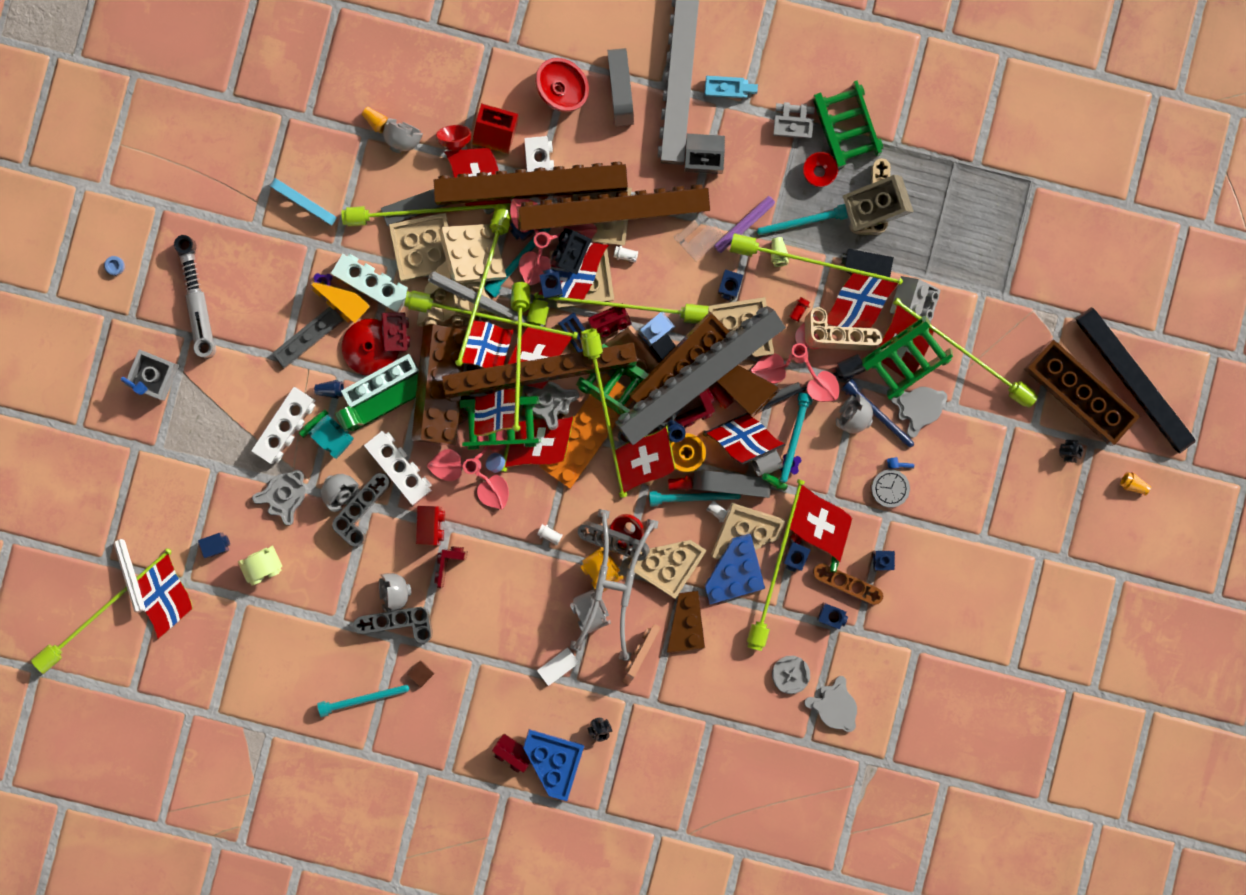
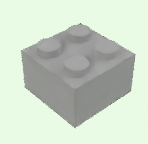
(154, 373)

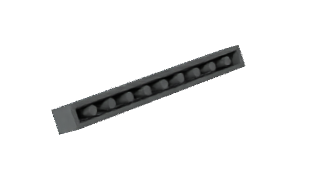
(700, 374)

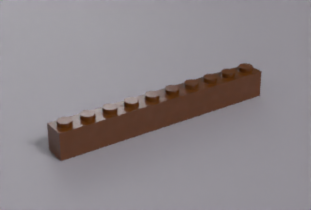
(530, 184)
(612, 208)
(537, 371)

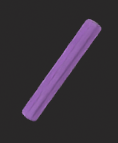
(744, 224)

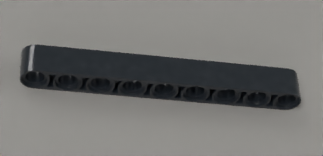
(1135, 380)

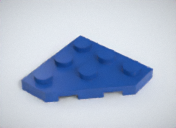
(735, 572)
(553, 761)

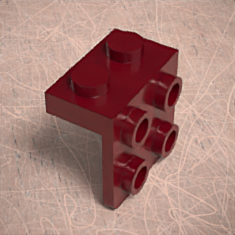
(703, 412)
(454, 553)

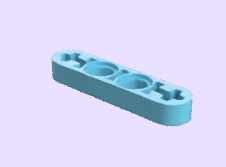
(303, 201)

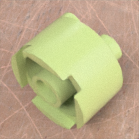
(260, 564)

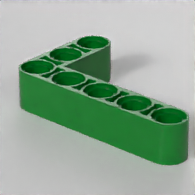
(356, 417)

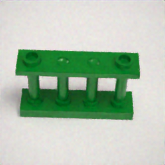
(828, 121)
(905, 339)
(635, 373)
(528, 404)

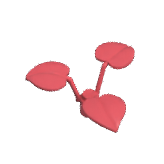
(533, 264)
(771, 368)
(447, 466)

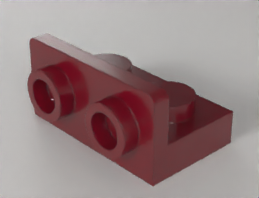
(394, 332)

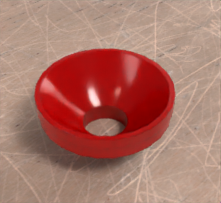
(454, 137)
(824, 160)
(619, 525)

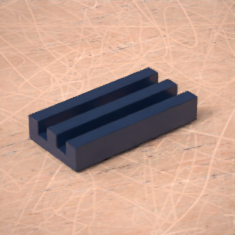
(567, 319)

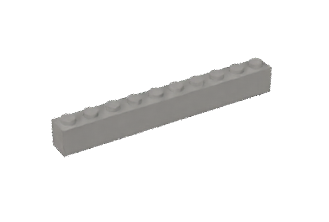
(679, 82)

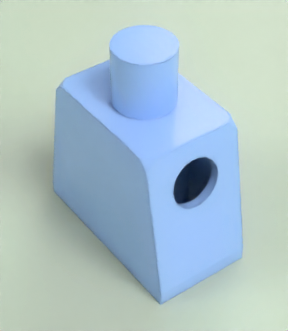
(656, 328)

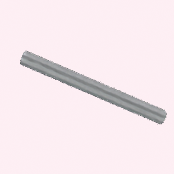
(470, 295)

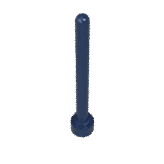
(851, 389)

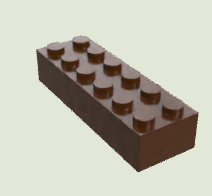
(1081, 393)
(434, 415)

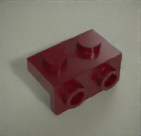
(610, 321)
(512, 752)

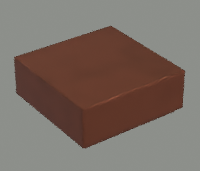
(420, 673)

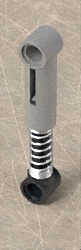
(195, 299)

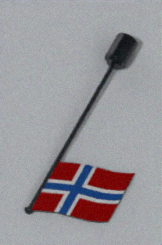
(748, 438)

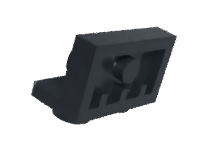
(570, 251)

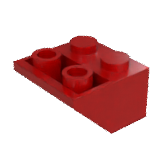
(495, 128)
(429, 525)

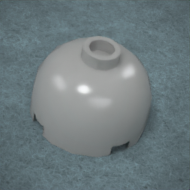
(401, 136)
(855, 415)
(338, 490)
(393, 591)

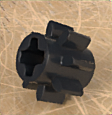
(1071, 451)
(599, 729)

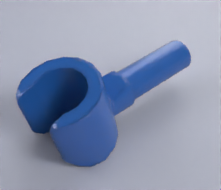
(139, 388)
(893, 463)

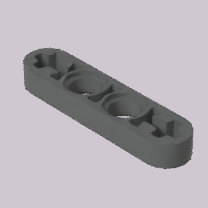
(614, 537)

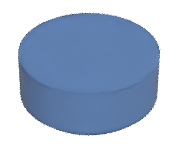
(114, 265)
(495, 462)

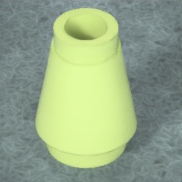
(778, 245)

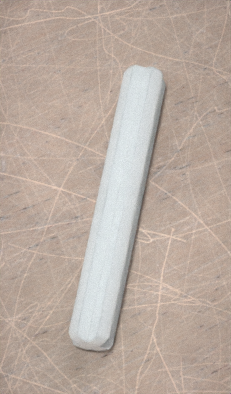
(129, 575)

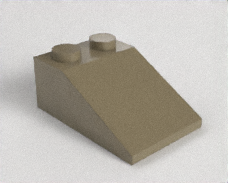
(878, 203)

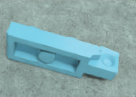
(729, 87)

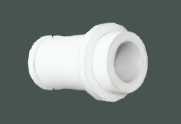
(625, 254)
(717, 511)
(549, 534)

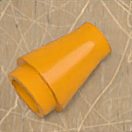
(375, 119)
(1135, 484)

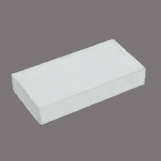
(558, 666)

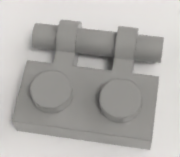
(793, 126)

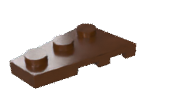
(687, 624)

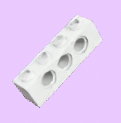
(534, 146)
(263, 446)
(376, 447)

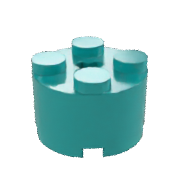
(331, 436)

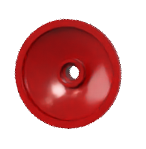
(567, 79)
(355, 352)

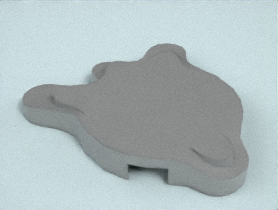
(551, 402)
(921, 407)
(284, 495)
(835, 706)

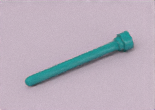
(839, 213)
(494, 287)
(804, 402)
(656, 498)
(326, 708)

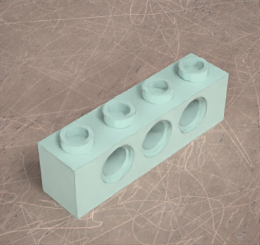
(343, 272)
(380, 381)

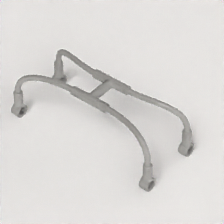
(603, 583)

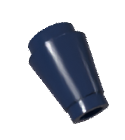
(329, 389)
(676, 431)

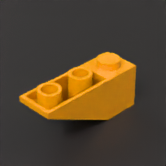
(346, 301)

